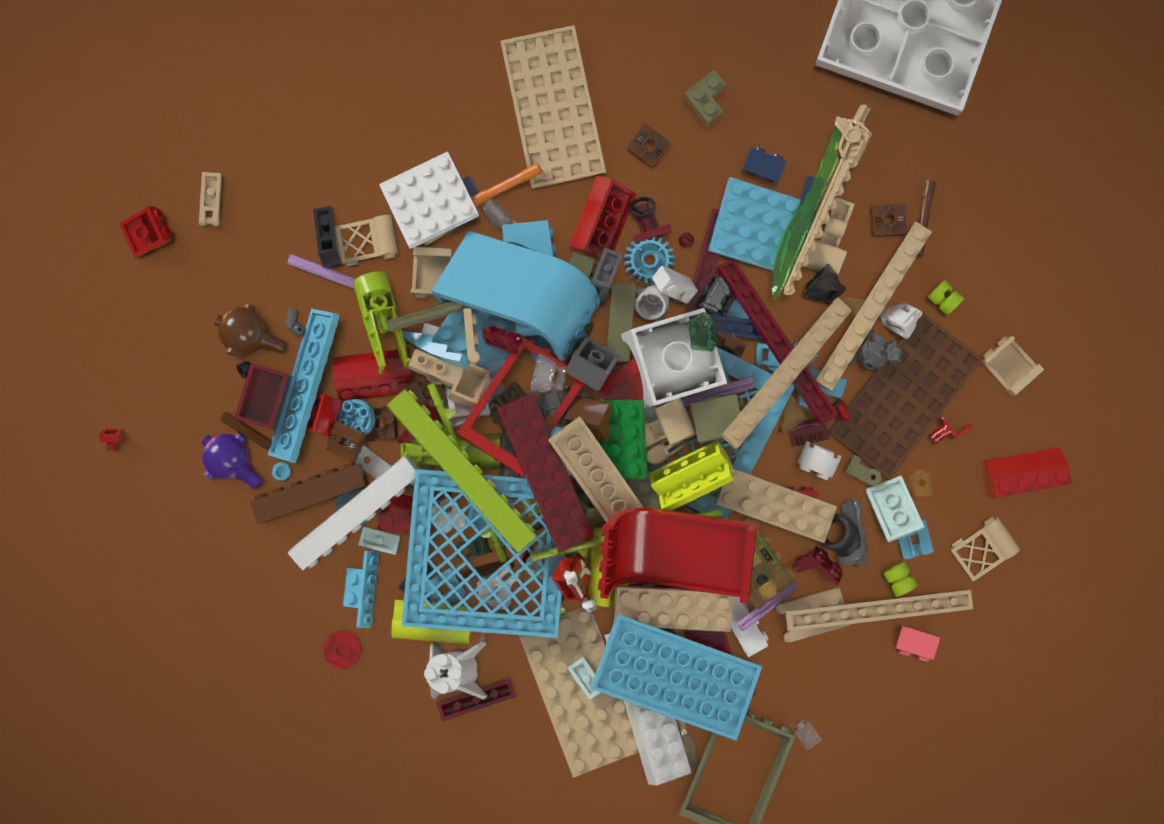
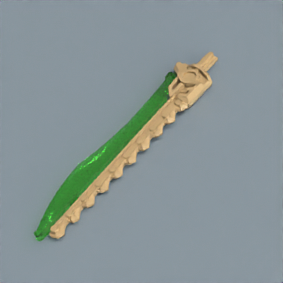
(851, 147)

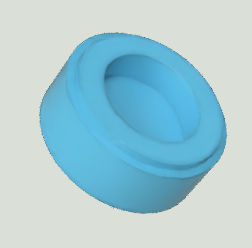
(281, 471)

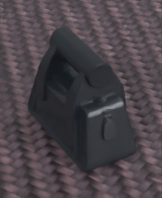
(822, 283)
(714, 295)

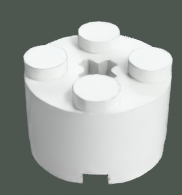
(819, 460)

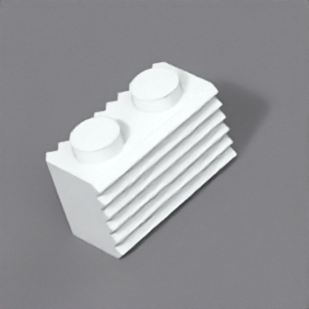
(674, 284)

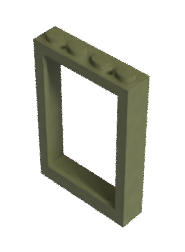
(704, 817)

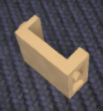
(427, 269)
(1011, 365)

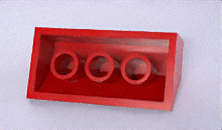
(602, 217)
(1027, 472)

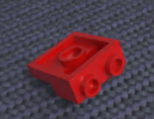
(145, 231)

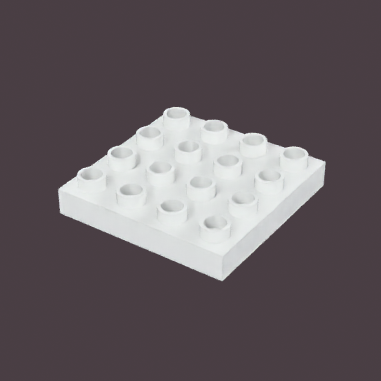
(911, 46)

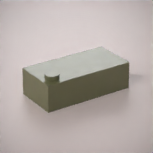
(620, 319)

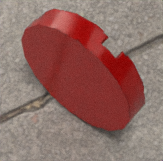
(342, 649)

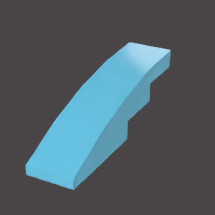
(430, 345)

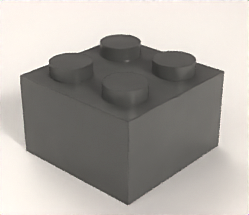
(592, 363)

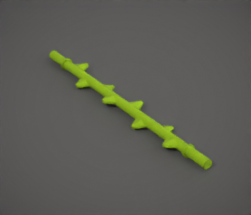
(445, 415)
(597, 540)

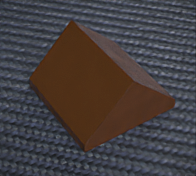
(593, 413)

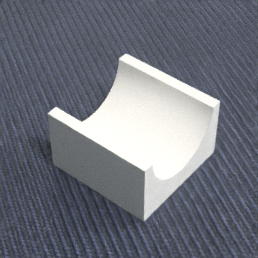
(669, 364)

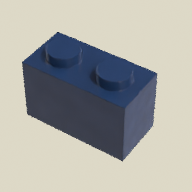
(764, 165)

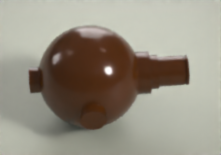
(244, 330)

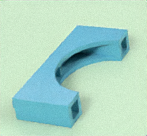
(535, 237)

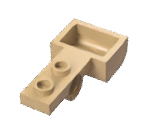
(827, 248)
(465, 383)
(672, 424)

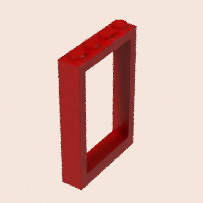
(489, 447)

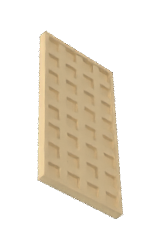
(553, 106)
(588, 730)

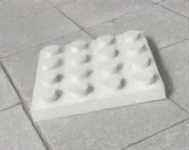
(429, 200)

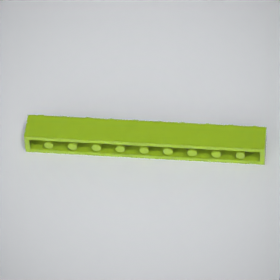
(461, 471)

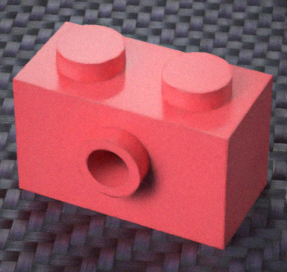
(917, 643)

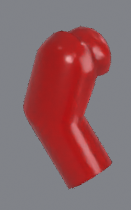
(841, 408)

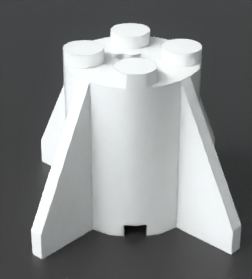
(453, 671)

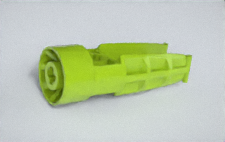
(374, 290)
(422, 457)

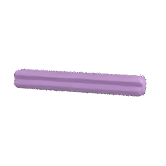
(321, 271)
(727, 389)
(763, 609)

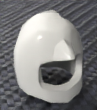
(651, 303)

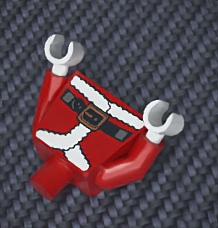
(572, 580)

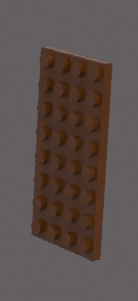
(906, 397)

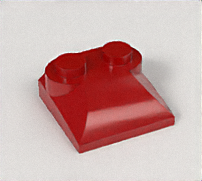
(397, 515)

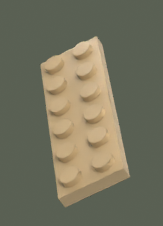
(593, 469)
(777, 506)
(675, 608)

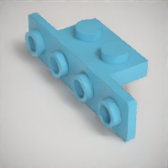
(361, 588)

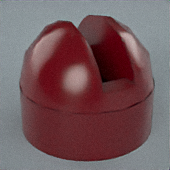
(683, 243)

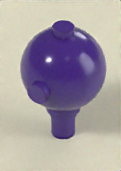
(227, 458)

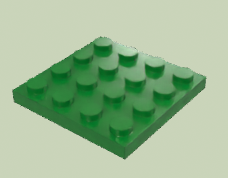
(627, 438)

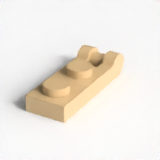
(210, 198)
(471, 336)

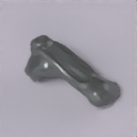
(858, 552)

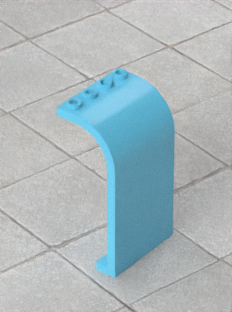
(520, 288)

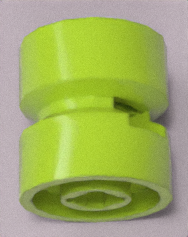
(947, 304)
(901, 580)

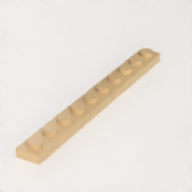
(873, 306)
(786, 373)
(879, 610)

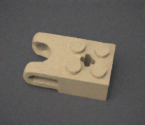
(825, 598)

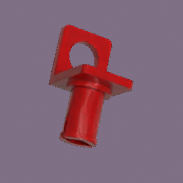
(946, 430)

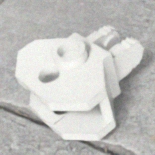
(494, 584)

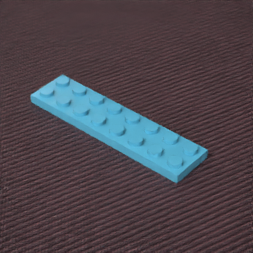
(303, 385)

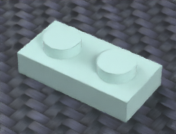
(379, 540)
(584, 676)

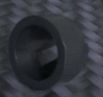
(243, 368)

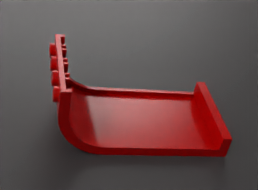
(678, 552)

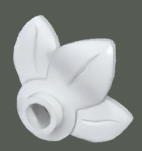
(441, 519)

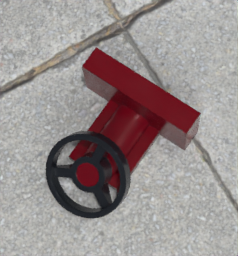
(647, 221)

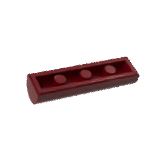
(468, 703)

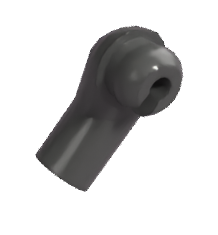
(292, 324)

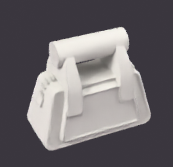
(901, 318)

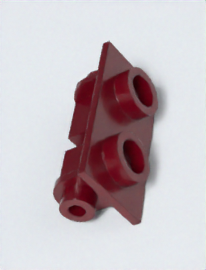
(496, 337)

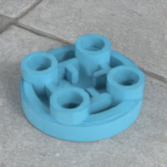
(357, 414)

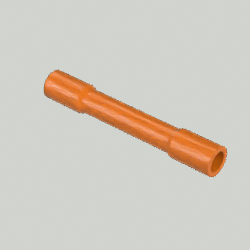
(525, 175)

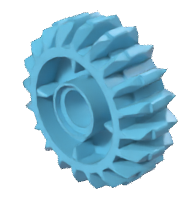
(645, 249)

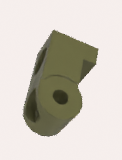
(862, 473)

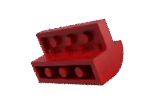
(359, 375)

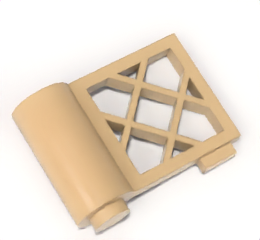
(382, 239)
(999, 540)

